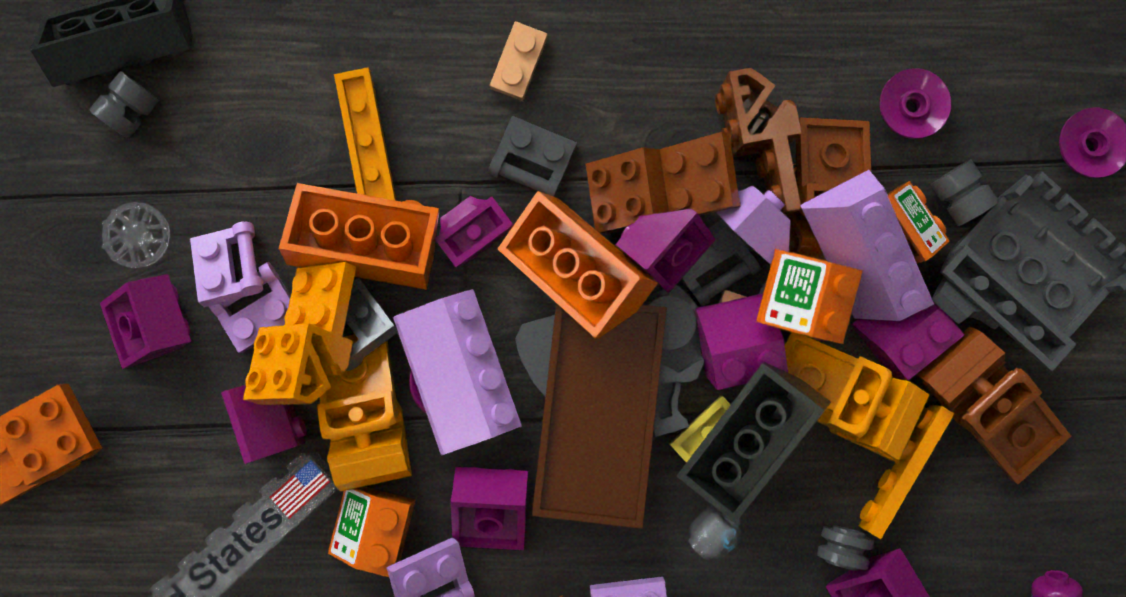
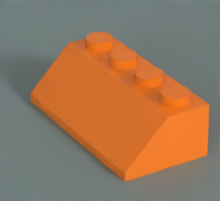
(377, 235)
(576, 265)

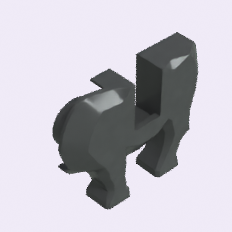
(679, 360)

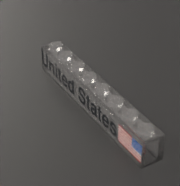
(253, 532)

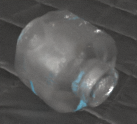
(714, 534)

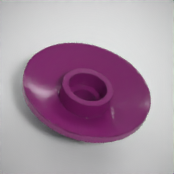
(928, 95)
(1108, 138)

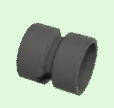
(124, 105)
(964, 193)

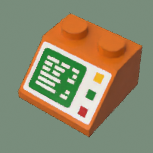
(921, 229)
(809, 296)
(371, 529)

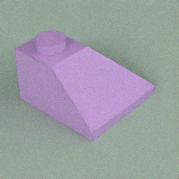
(759, 222)

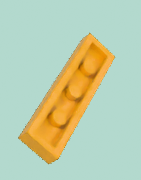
(364, 133)
(898, 481)

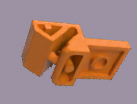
(43, 441)

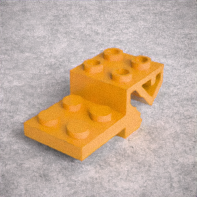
(296, 357)
(863, 396)
(364, 424)

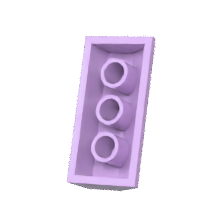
(862, 232)
(457, 371)

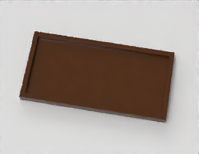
(599, 420)

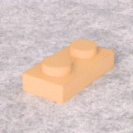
(518, 61)

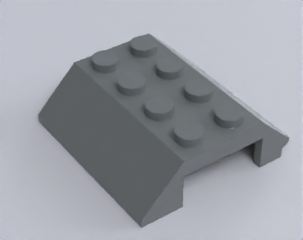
(1037, 266)

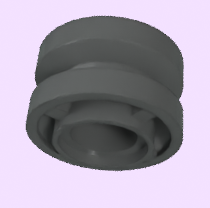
(845, 548)

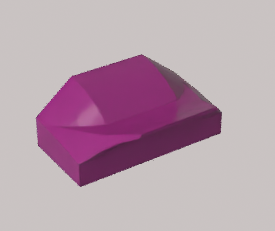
(471, 229)

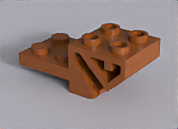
(740, 101)
(825, 157)
(663, 180)
(995, 404)

